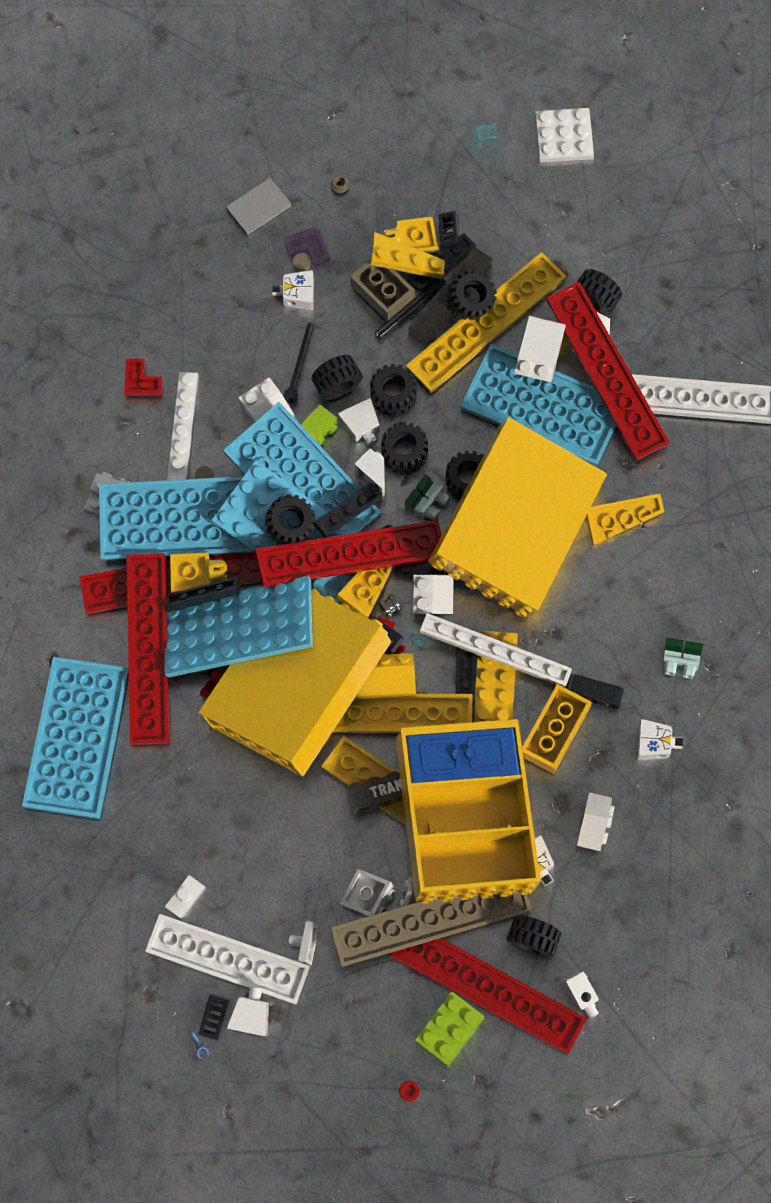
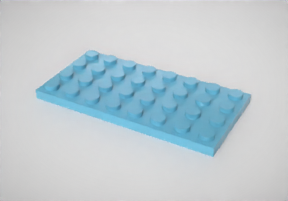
(558, 410)
(298, 459)
(245, 513)
(165, 517)
(240, 628)
(76, 738)

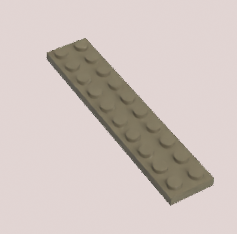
(420, 924)

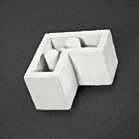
(596, 818)

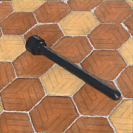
(290, 394)

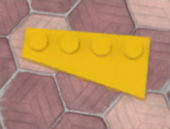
(401, 257)
(617, 517)
(364, 589)

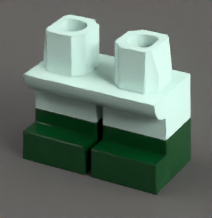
(424, 497)
(689, 660)

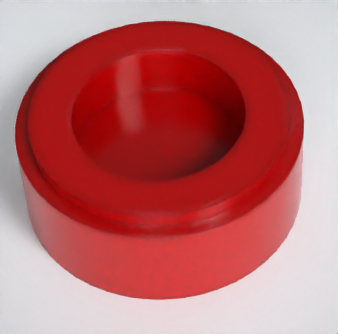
(409, 1091)

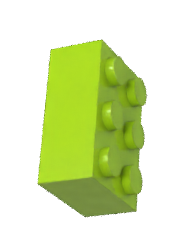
(449, 1029)

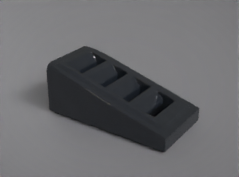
(443, 219)
(216, 998)

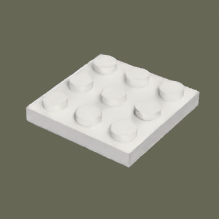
(564, 135)

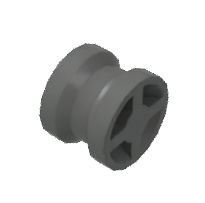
(389, 605)

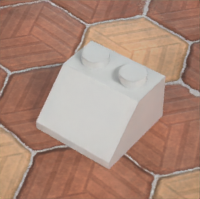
(371, 470)
(433, 594)

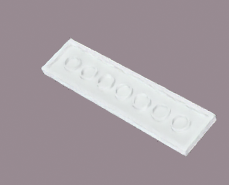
(706, 398)
(227, 959)

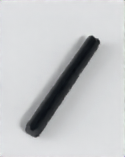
(409, 309)

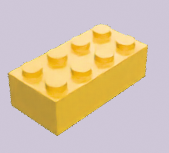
(555, 729)

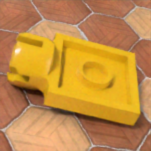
(415, 233)
(195, 570)

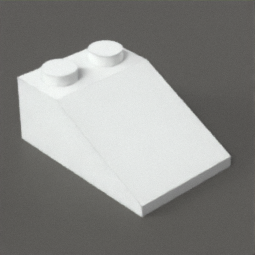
(540, 349)
(261, 399)

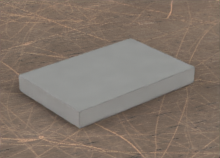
(258, 206)

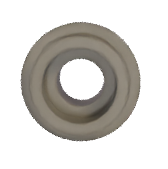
(339, 180)

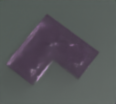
(310, 241)

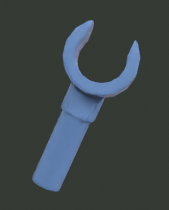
(199, 1046)

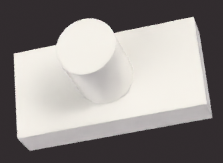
(185, 897)
(306, 942)

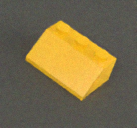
(390, 678)

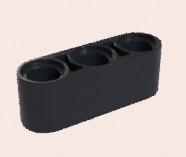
(596, 691)

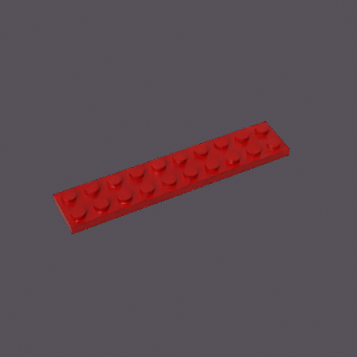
(607, 371)
(347, 553)
(109, 588)
(147, 649)
(494, 991)

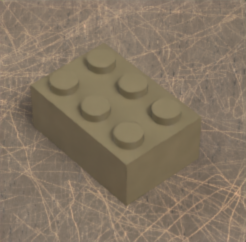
(382, 289)

